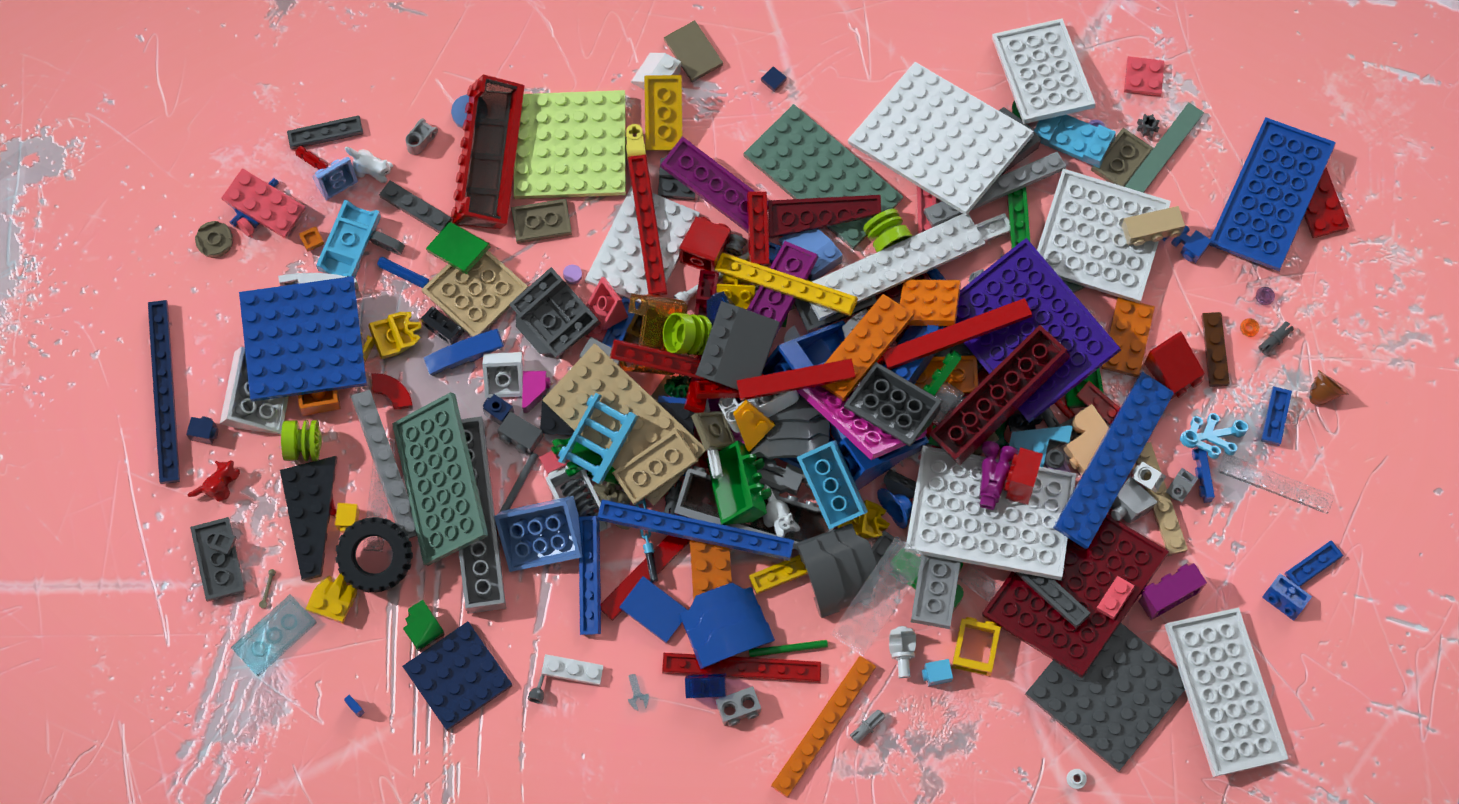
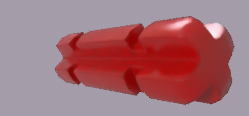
(310, 158)

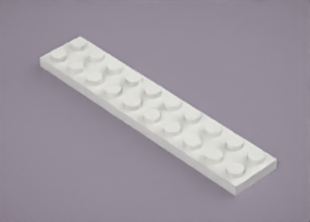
(903, 261)

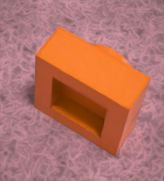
(311, 239)

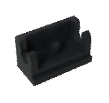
(441, 326)

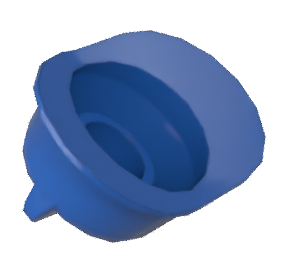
(897, 506)

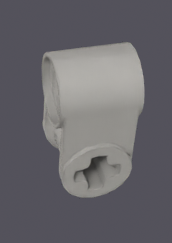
(421, 133)

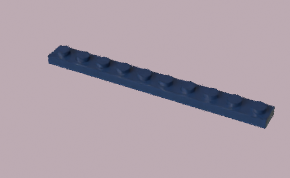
(163, 392)

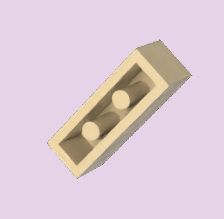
(1153, 226)

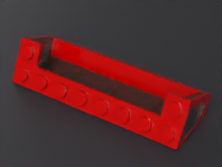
(488, 153)

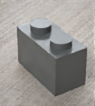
(520, 433)

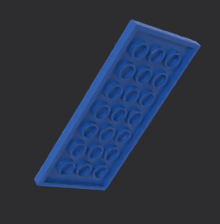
(1272, 194)

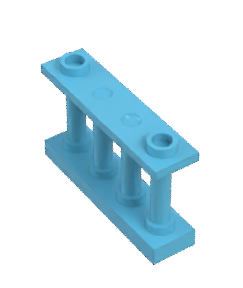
(608, 455)

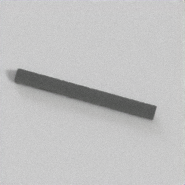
(520, 481)

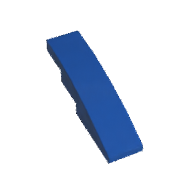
(463, 351)

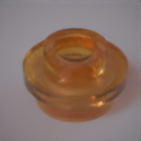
(1249, 322)

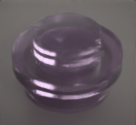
(1265, 295)

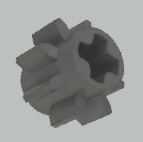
(1144, 125)

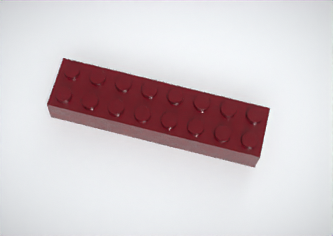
(999, 395)

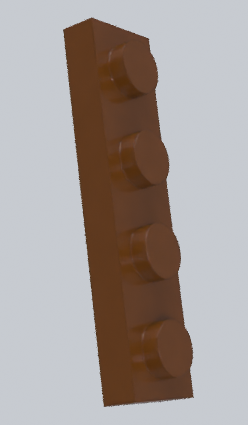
(1215, 349)

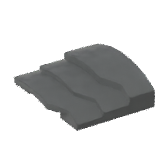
(552, 315)
(795, 432)
(836, 567)

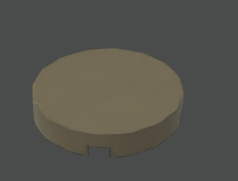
(214, 239)

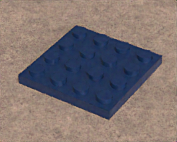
(457, 676)

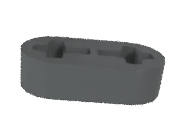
(387, 242)

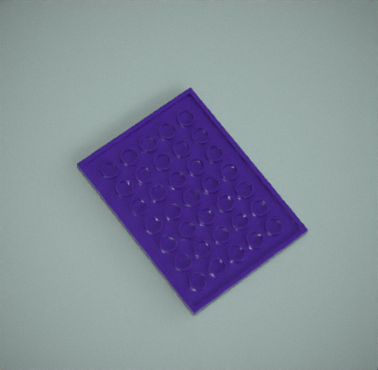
(1053, 306)

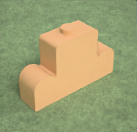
(1092, 431)

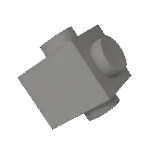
(1181, 485)

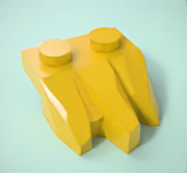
(394, 334)
(870, 523)
(332, 599)

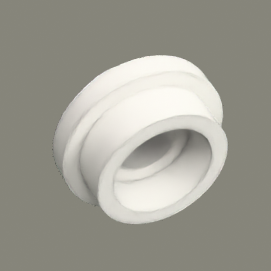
(1076, 785)

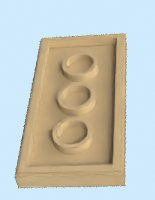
(655, 466)

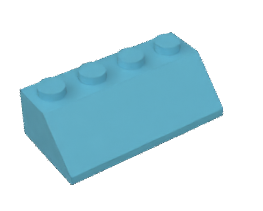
(832, 484)

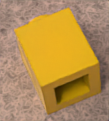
(346, 515)

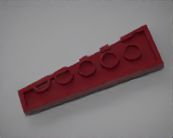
(807, 214)

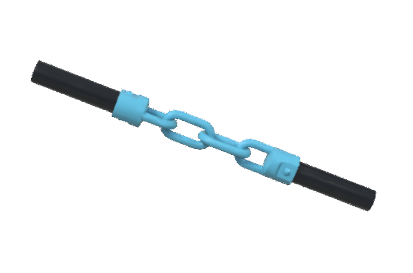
(648, 550)

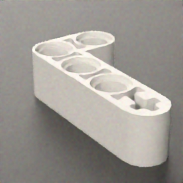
(767, 405)

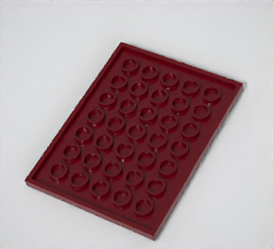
(1086, 577)

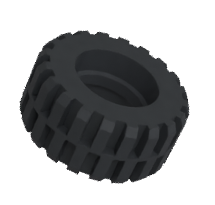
(347, 554)

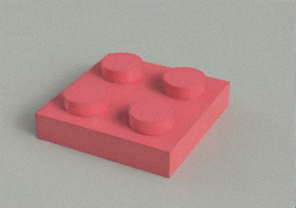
(1144, 76)

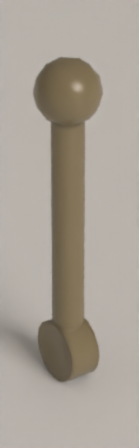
(263, 604)

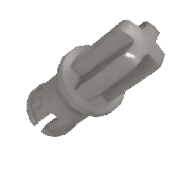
(867, 726)

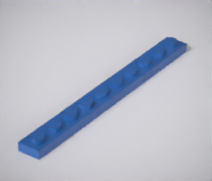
(695, 530)

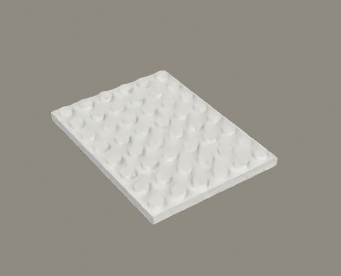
(940, 138)
(1011, 537)

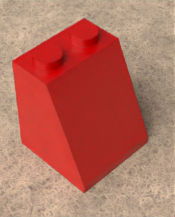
(704, 244)
(1175, 365)

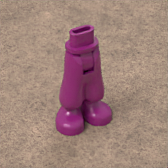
(994, 473)

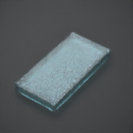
(273, 635)

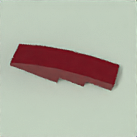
(706, 288)

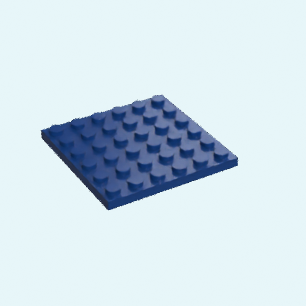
(302, 338)

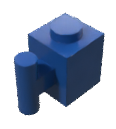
(1193, 246)

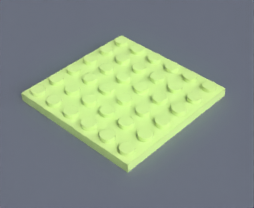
(571, 145)

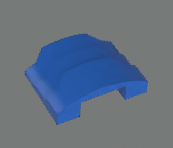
(725, 624)

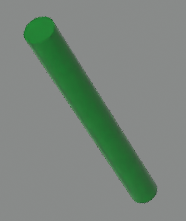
(788, 648)

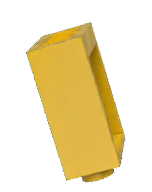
(971, 665)

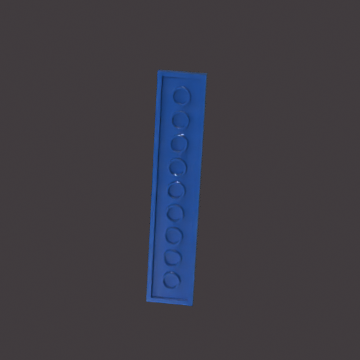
(1113, 460)

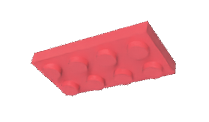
(263, 203)

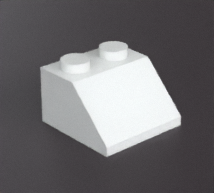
(656, 65)
(503, 374)

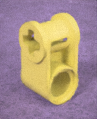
(635, 145)

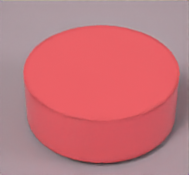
(245, 226)

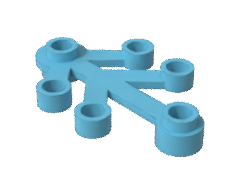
(1192, 439)

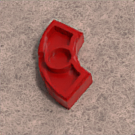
(392, 389)

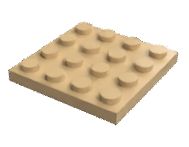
(476, 297)

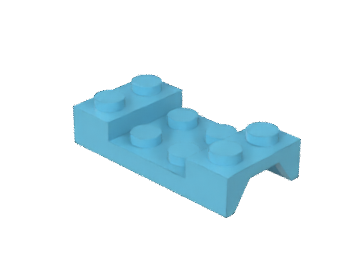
(1076, 138)
(347, 240)

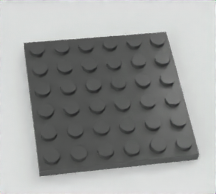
(1115, 700)

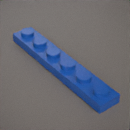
(590, 576)

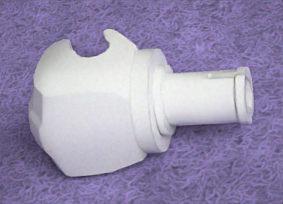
(902, 647)

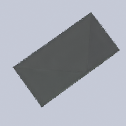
(899, 484)

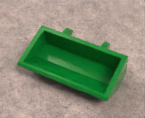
(739, 490)

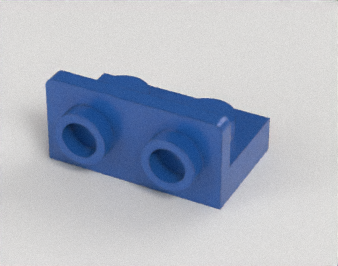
(1287, 596)

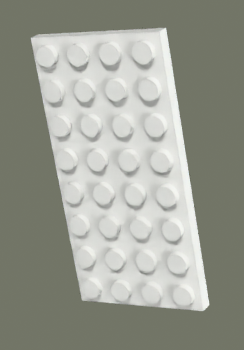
(1226, 692)

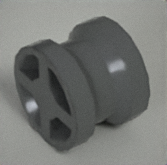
(735, 245)

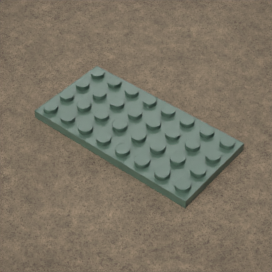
(815, 165)
(439, 479)

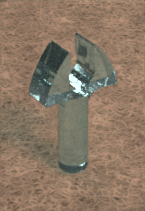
(637, 693)

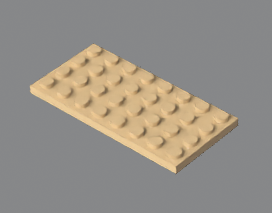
(602, 375)

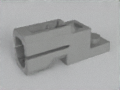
(782, 479)

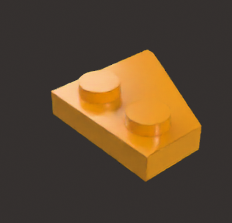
(752, 424)

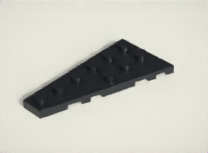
(309, 503)

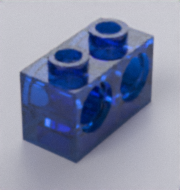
(705, 685)

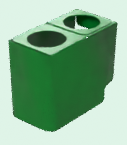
(422, 626)

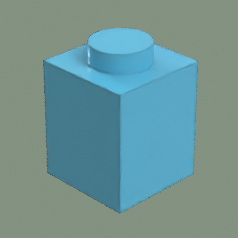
(937, 672)

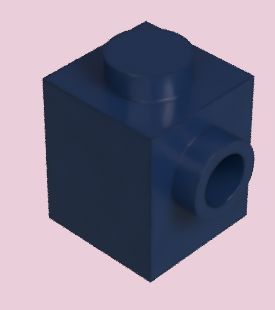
(497, 409)
(202, 430)

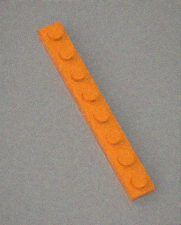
(823, 726)

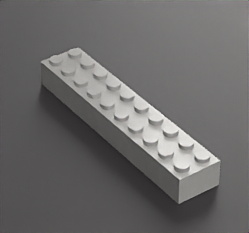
(481, 560)

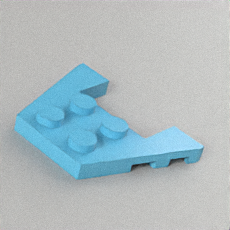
(1038, 439)

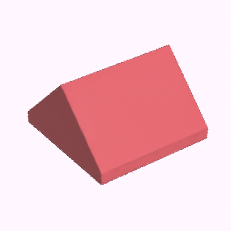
(606, 305)

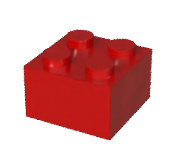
(1022, 475)

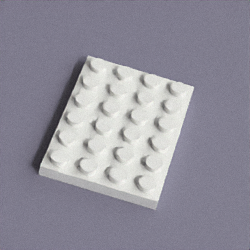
(1043, 71)
(621, 252)

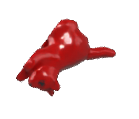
(217, 484)

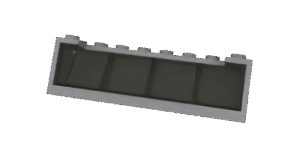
(699, 503)

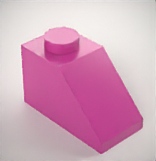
(534, 386)

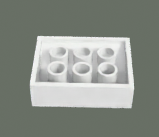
(242, 413)

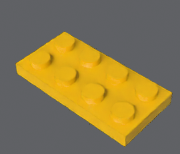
(663, 111)

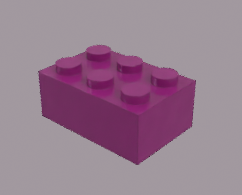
(1172, 590)

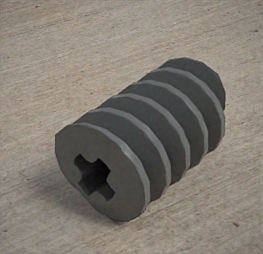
(583, 506)

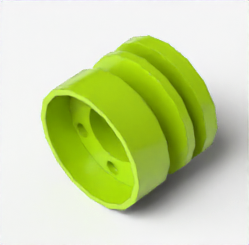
(886, 229)
(686, 333)
(297, 440)

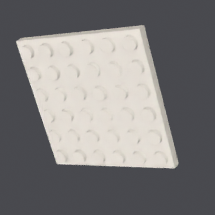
(1087, 240)

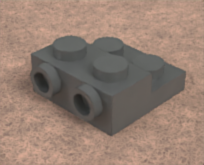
(672, 188)

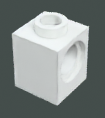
(1155, 480)

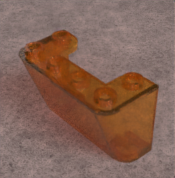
(655, 313)

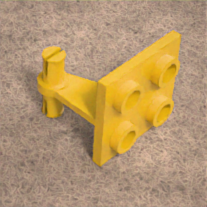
(739, 294)

